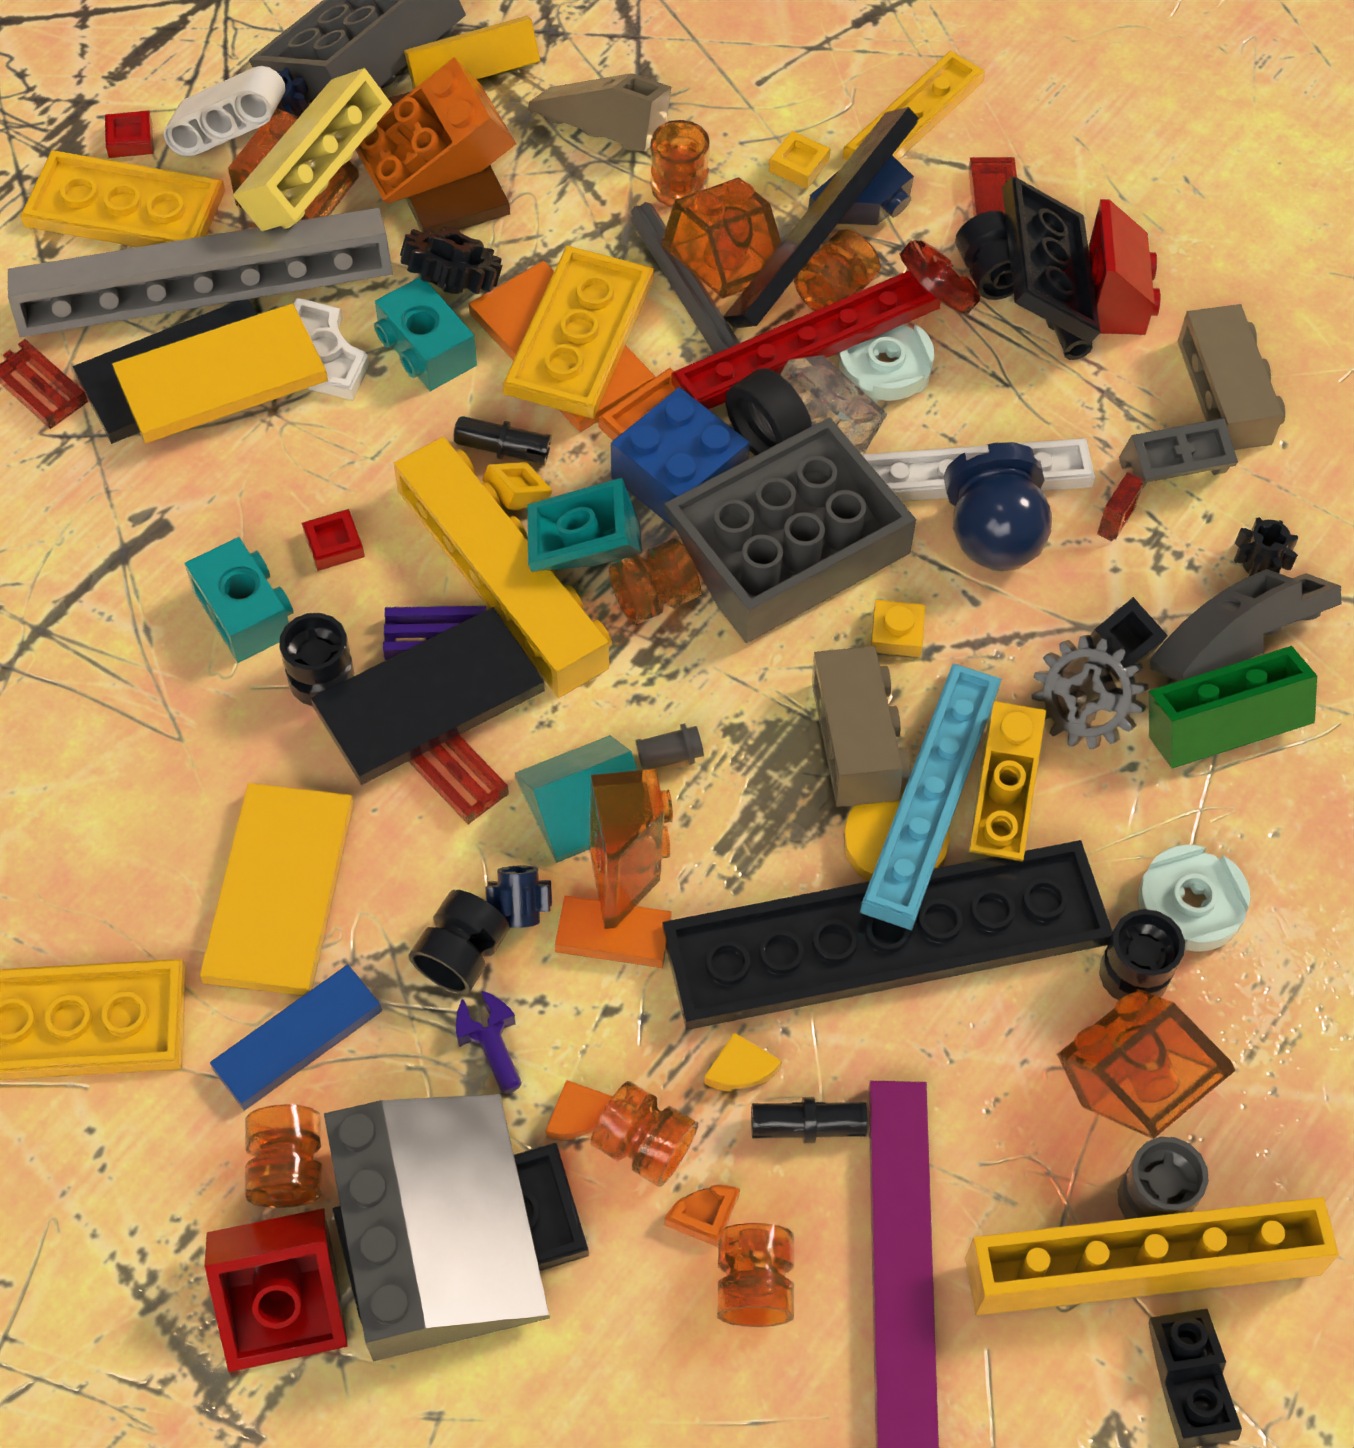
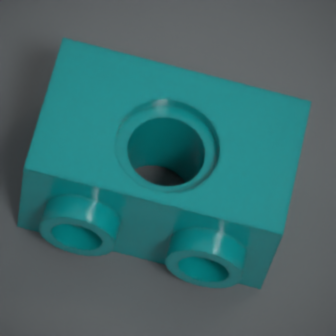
(425, 334)
(245, 623)

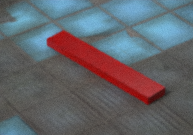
(814, 334)

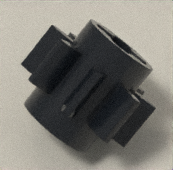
(1266, 547)

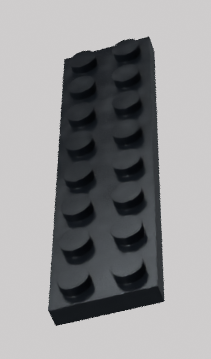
(826, 950)

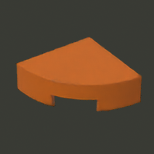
(576, 1112)
(703, 1212)

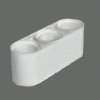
(224, 111)

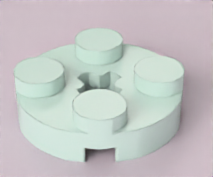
(895, 379)
(1205, 874)

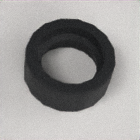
(766, 410)

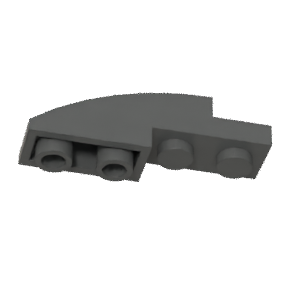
(1235, 620)

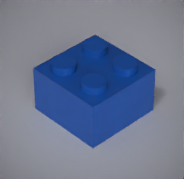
(674, 451)

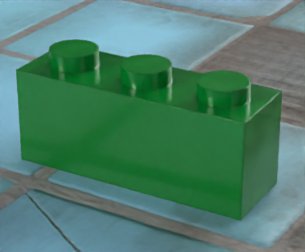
(1232, 706)

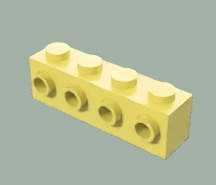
(312, 150)

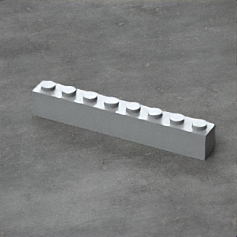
(198, 272)

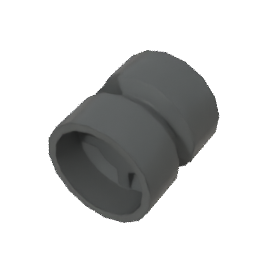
(1163, 1179)

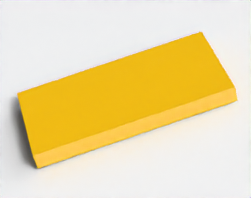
(120, 201)
(579, 332)
(219, 372)
(277, 890)
(91, 1019)

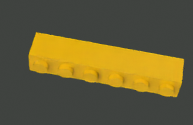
(494, 560)
(1150, 1255)

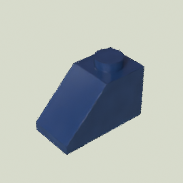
(883, 196)

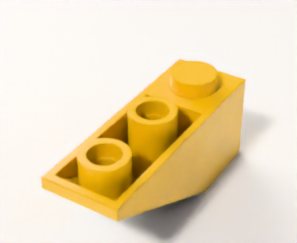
(1007, 780)

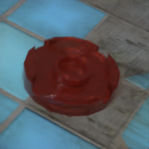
(938, 277)

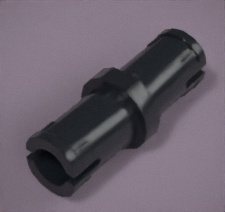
(809, 1120)

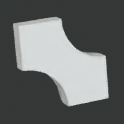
(342, 362)

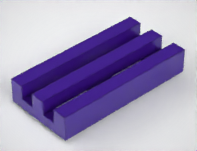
(421, 623)

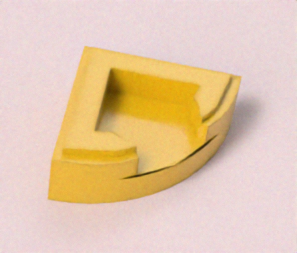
(741, 1066)

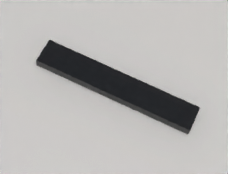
(821, 218)

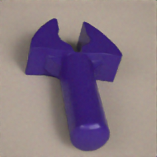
(491, 1039)

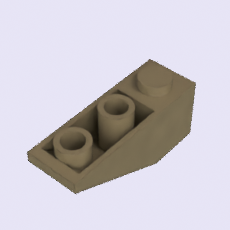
(613, 107)

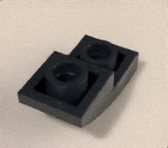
(1193, 1379)

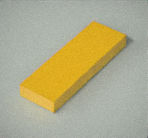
(479, 51)

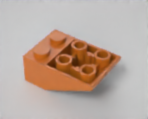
(434, 136)

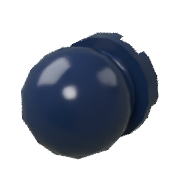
(999, 506)

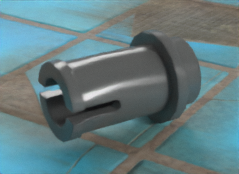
(670, 748)

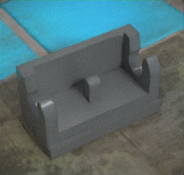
(1180, 451)

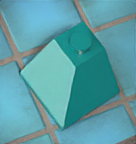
(583, 528)

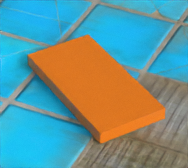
(507, 316)

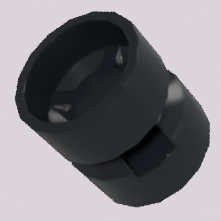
(986, 253)
(315, 655)
(455, 948)
(1142, 954)

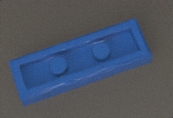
(295, 1037)

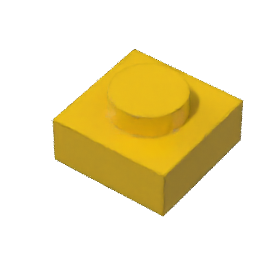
(799, 159)
(516, 484)
(898, 628)

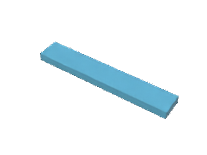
(930, 797)

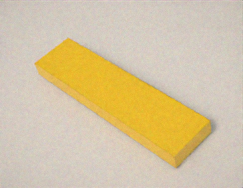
(930, 99)

